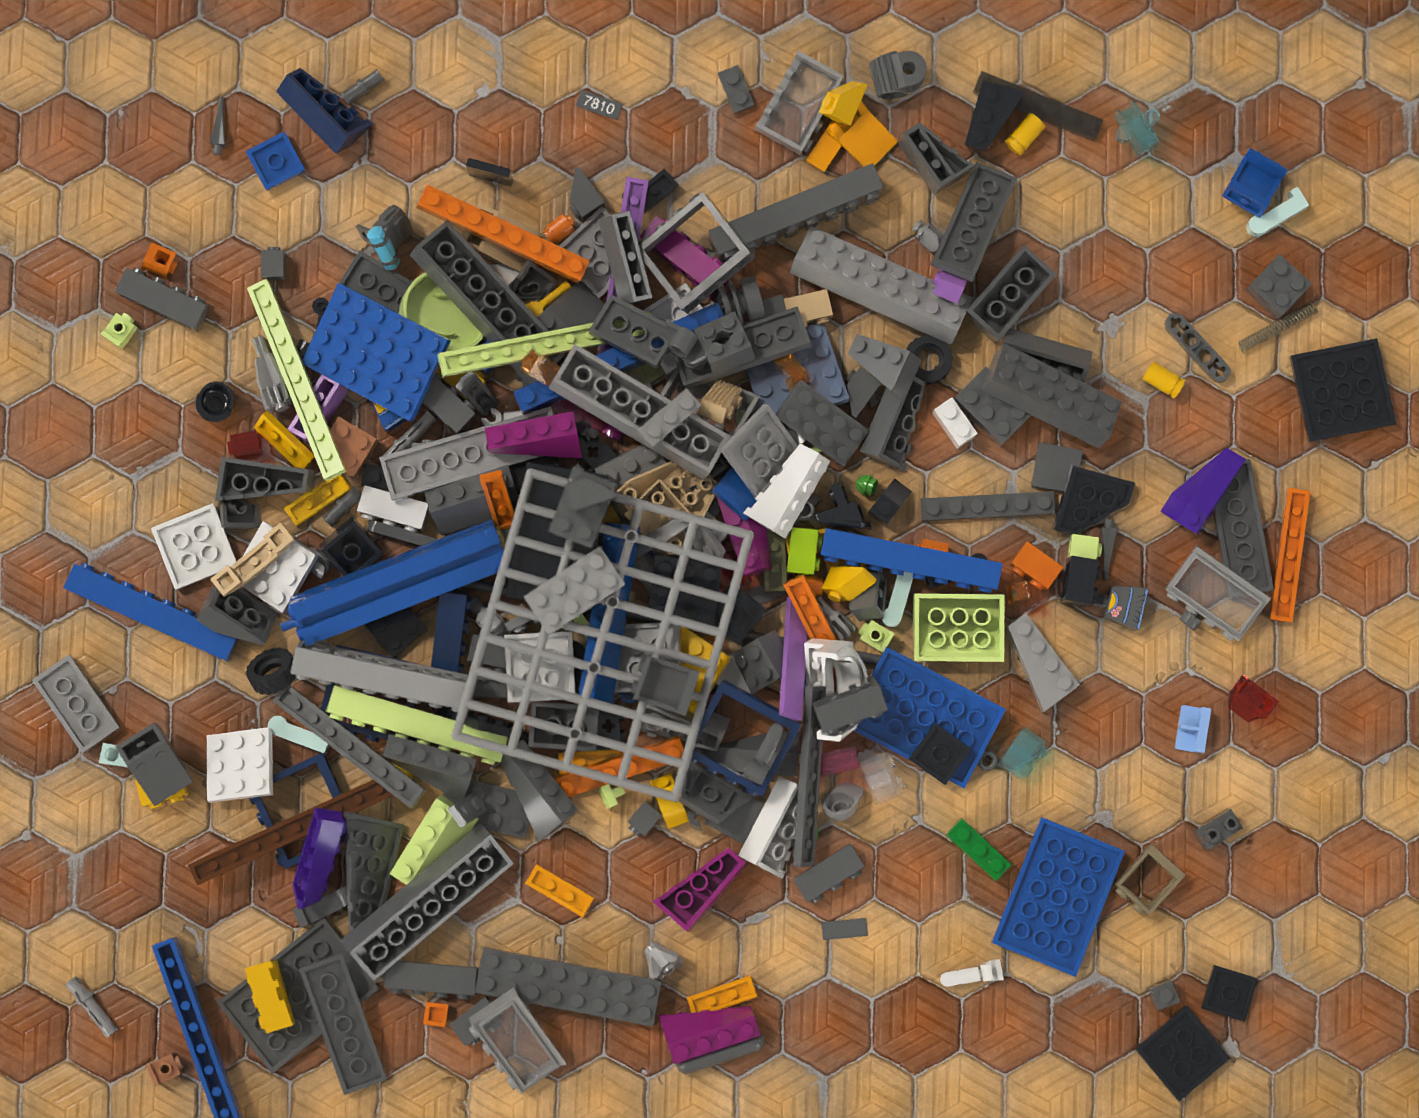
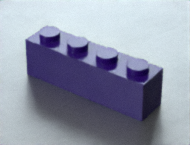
(317, 856)

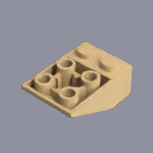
(494, 252)

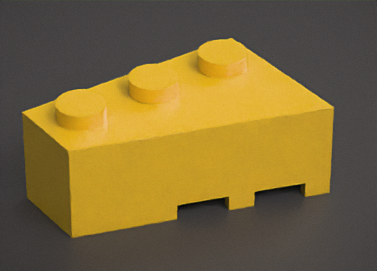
(270, 996)

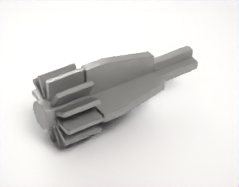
(269, 379)

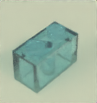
(1022, 753)

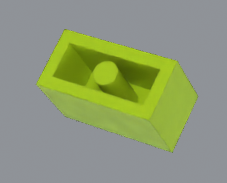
(802, 551)

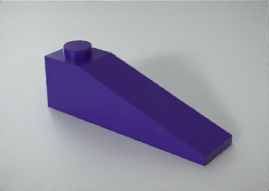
(1201, 493)

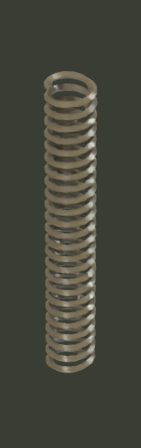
(1279, 328)

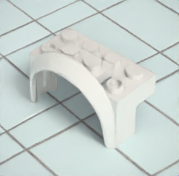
(849, 669)

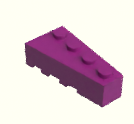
(684, 255)
(700, 890)

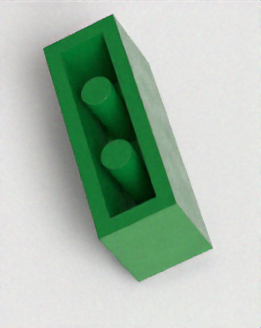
(978, 849)

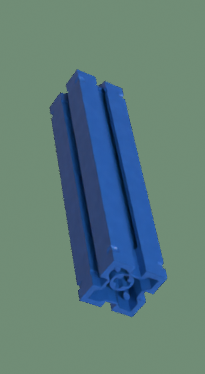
(395, 583)

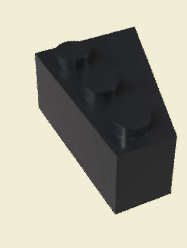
(990, 113)

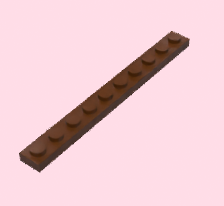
(283, 833)

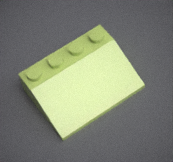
(958, 627)

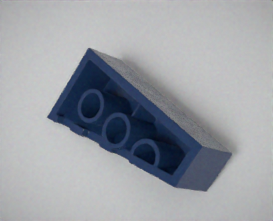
(322, 110)
(450, 630)

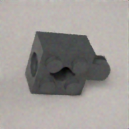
(722, 354)

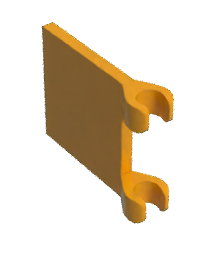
(866, 139)

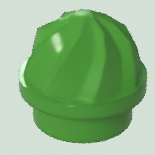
(867, 485)

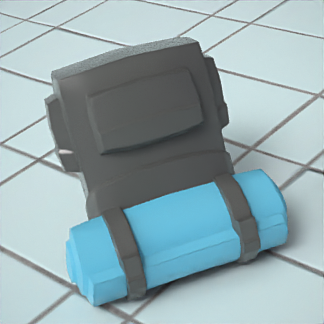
(387, 235)

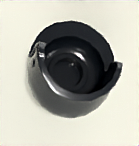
(215, 401)

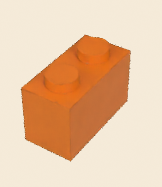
(1035, 566)

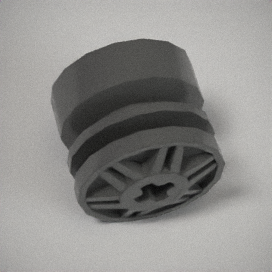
(742, 301)

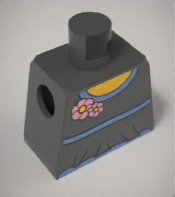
(1123, 605)

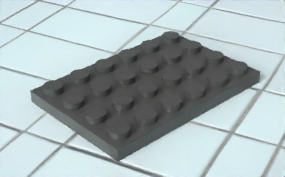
(283, 1044)

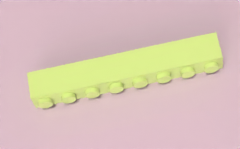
(408, 722)

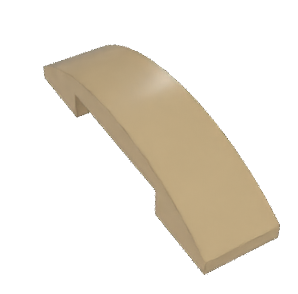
(253, 562)

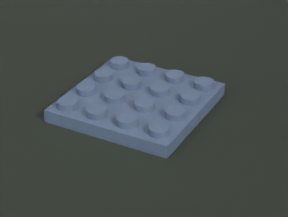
(818, 363)

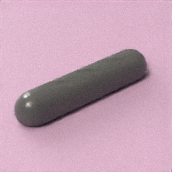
(721, 1055)

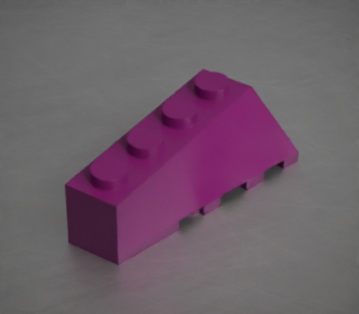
(536, 437)
(759, 554)
(707, 1031)

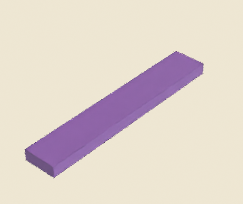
(793, 665)

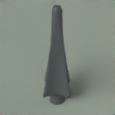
(218, 137)
(585, 430)
(1108, 537)

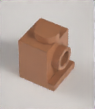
(175, 1068)

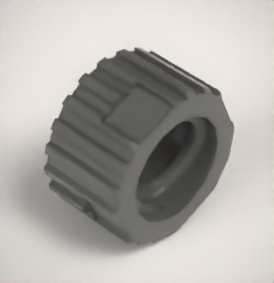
(1190, 620)
(993, 764)

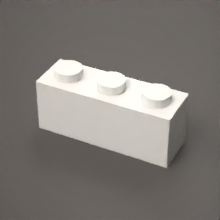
(404, 511)

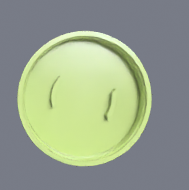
(434, 310)

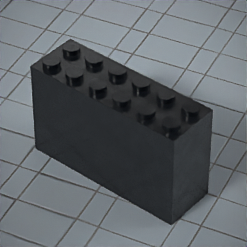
(537, 528)

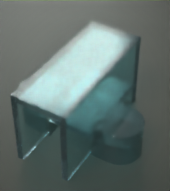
(1137, 128)

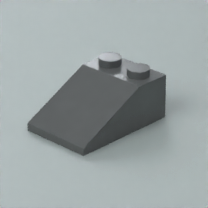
(572, 309)
(237, 615)
(563, 715)

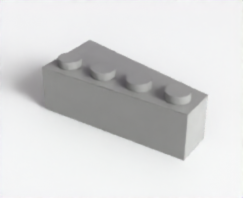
(1043, 668)

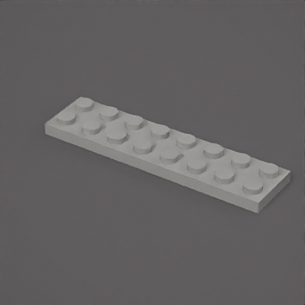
(448, 460)

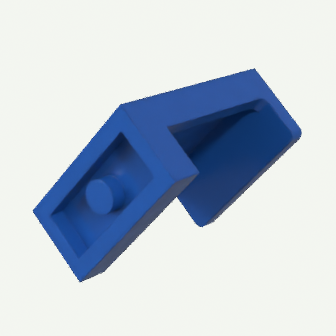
(1254, 182)

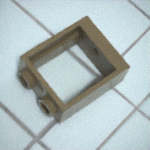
(1176, 874)

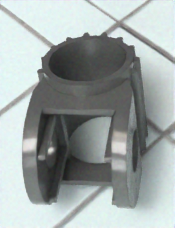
(889, 77)

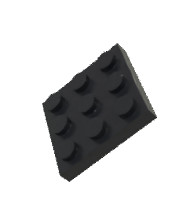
(687, 604)
(1182, 1053)

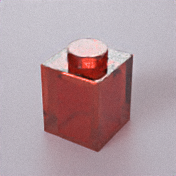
(245, 445)

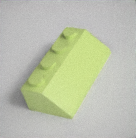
(430, 841)

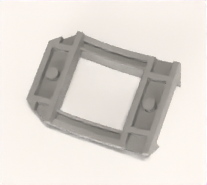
(703, 541)

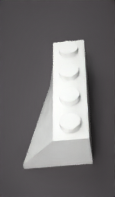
(788, 491)
(774, 829)

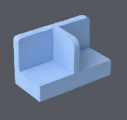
(1192, 729)

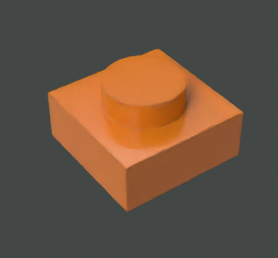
(436, 1014)

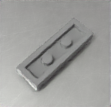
(668, 418)

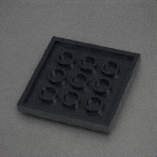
(1342, 390)

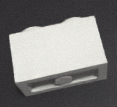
(954, 423)

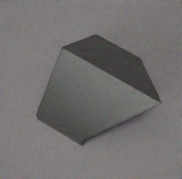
(533, 283)
(239, 515)

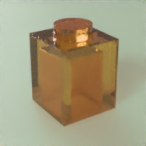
(539, 367)

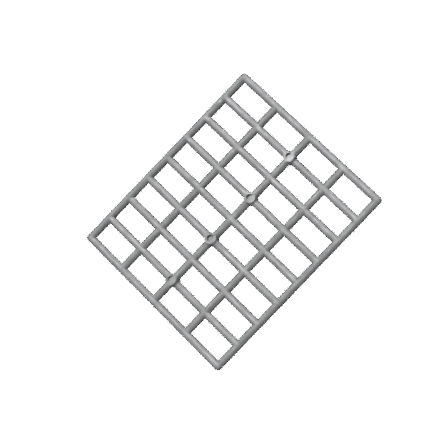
(602, 636)

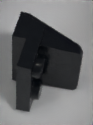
(846, 513)

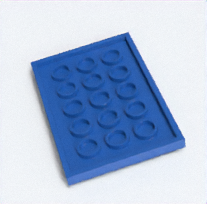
(375, 352)
(921, 697)
(1058, 896)

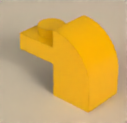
(673, 812)

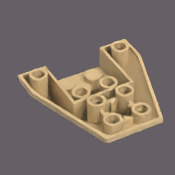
(668, 487)

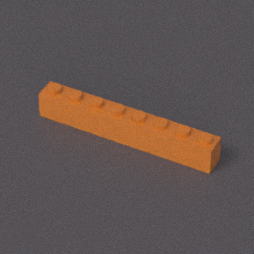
(502, 234)

